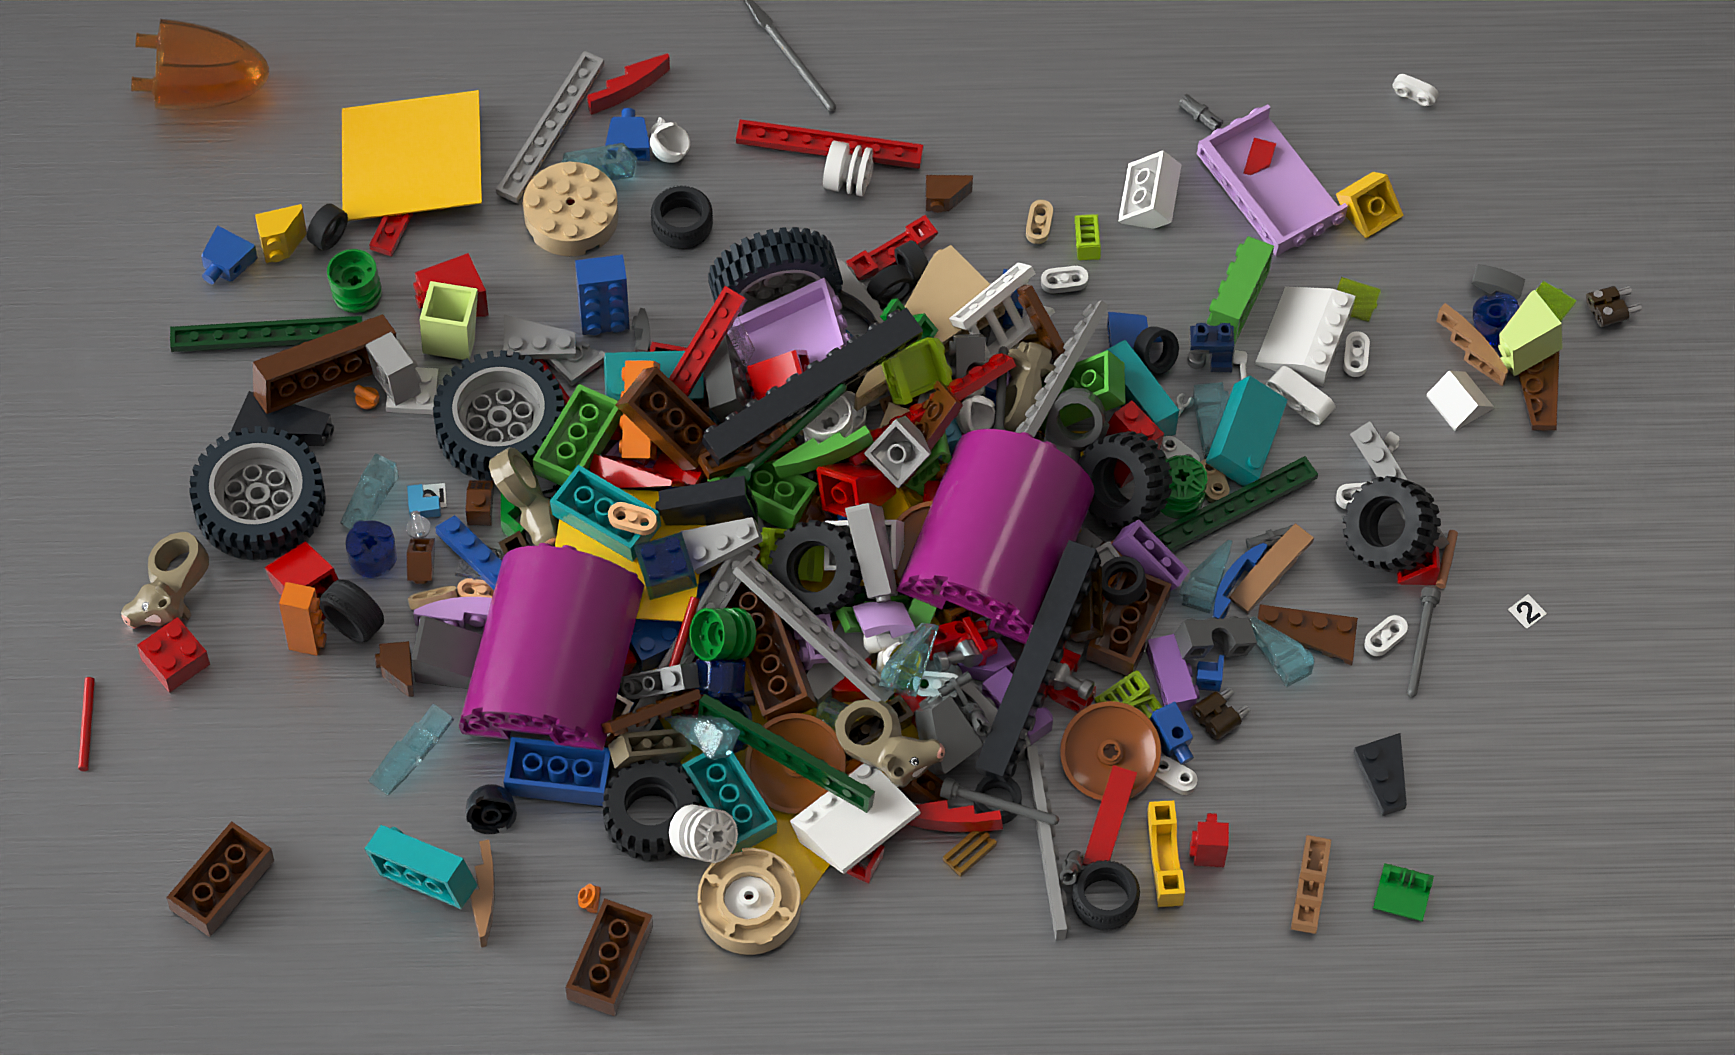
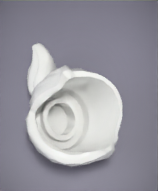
(669, 141)
(976, 412)

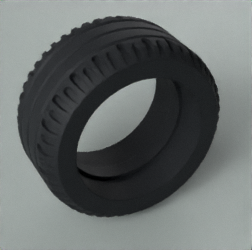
(681, 236)
(351, 610)
(1111, 872)

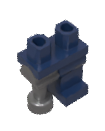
(1211, 340)

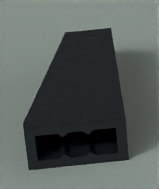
(305, 423)
(708, 503)

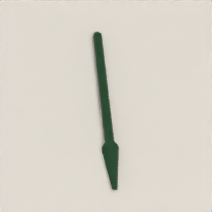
(790, 433)

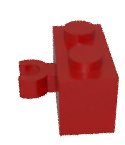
(1210, 842)

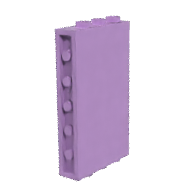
(1280, 201)
(797, 321)

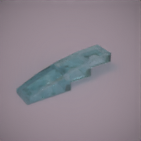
(411, 750)

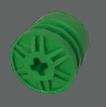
(354, 280)
(1187, 486)
(722, 634)

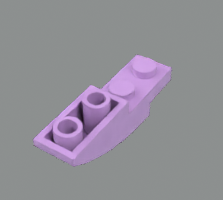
(457, 611)

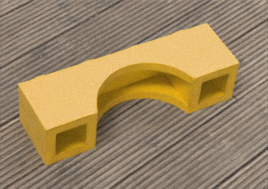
(1164, 852)

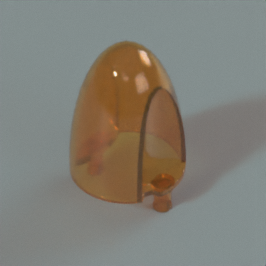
(199, 67)

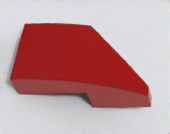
(1259, 156)

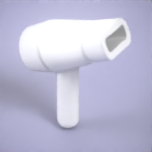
(879, 644)

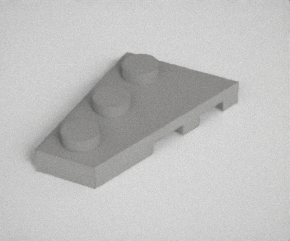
(537, 340)
(576, 368)
(719, 542)

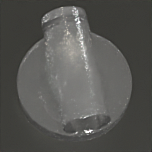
(417, 526)

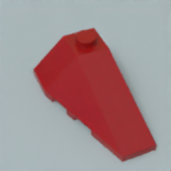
(630, 474)

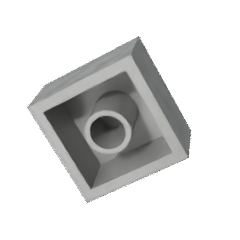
(394, 368)

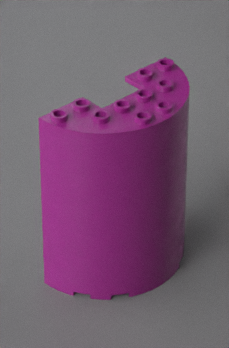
(998, 528)
(552, 647)

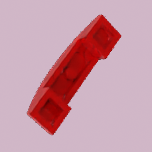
(869, 264)

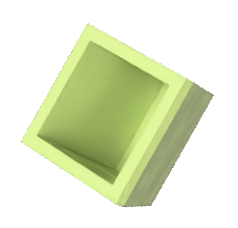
(449, 320)
(1530, 335)

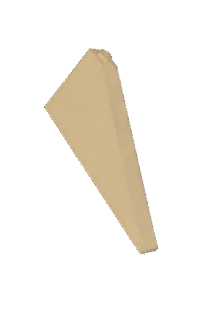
(940, 293)

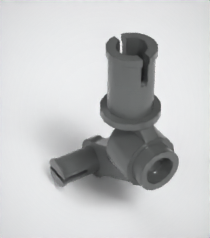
(971, 711)

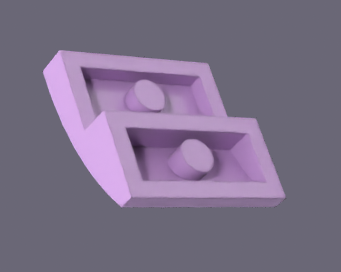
(883, 617)

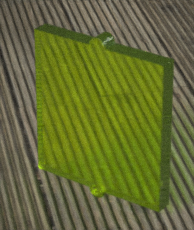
(1365, 298)
(1556, 300)

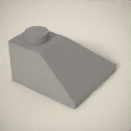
(899, 451)

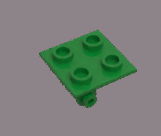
(1403, 892)

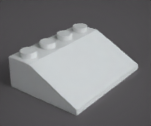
(1306, 331)
(846, 833)

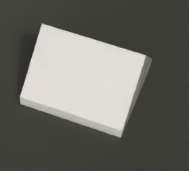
(1459, 399)

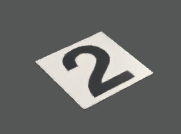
(436, 490)
(1527, 611)

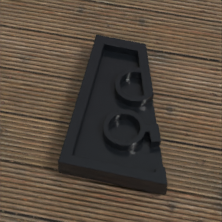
(1384, 772)

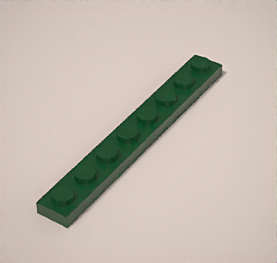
(255, 333)
(1237, 504)
(791, 756)

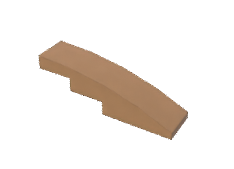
(1478, 350)
(1271, 568)
(1311, 884)
(484, 897)

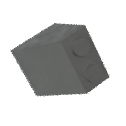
(444, 654)
(943, 720)

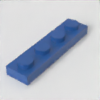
(470, 549)

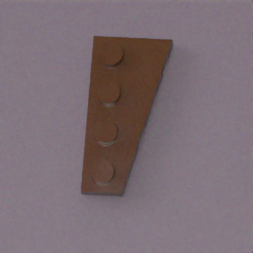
(1041, 321)
(1541, 392)
(938, 415)
(712, 470)
(1315, 630)
(662, 709)

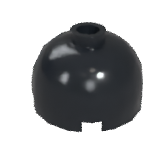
(490, 809)

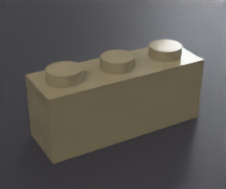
(649, 745)

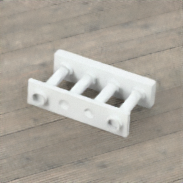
(984, 304)

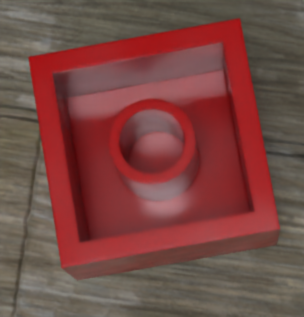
(173, 654)

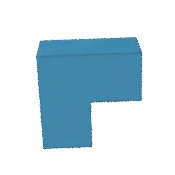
(427, 506)

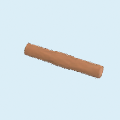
(1446, 560)

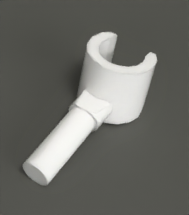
(1240, 358)
(1180, 405)
(1392, 441)

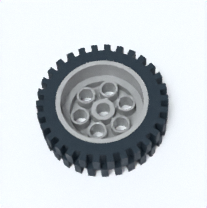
(775, 266)
(487, 384)
(272, 460)

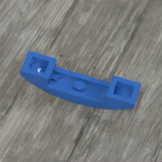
(1244, 563)

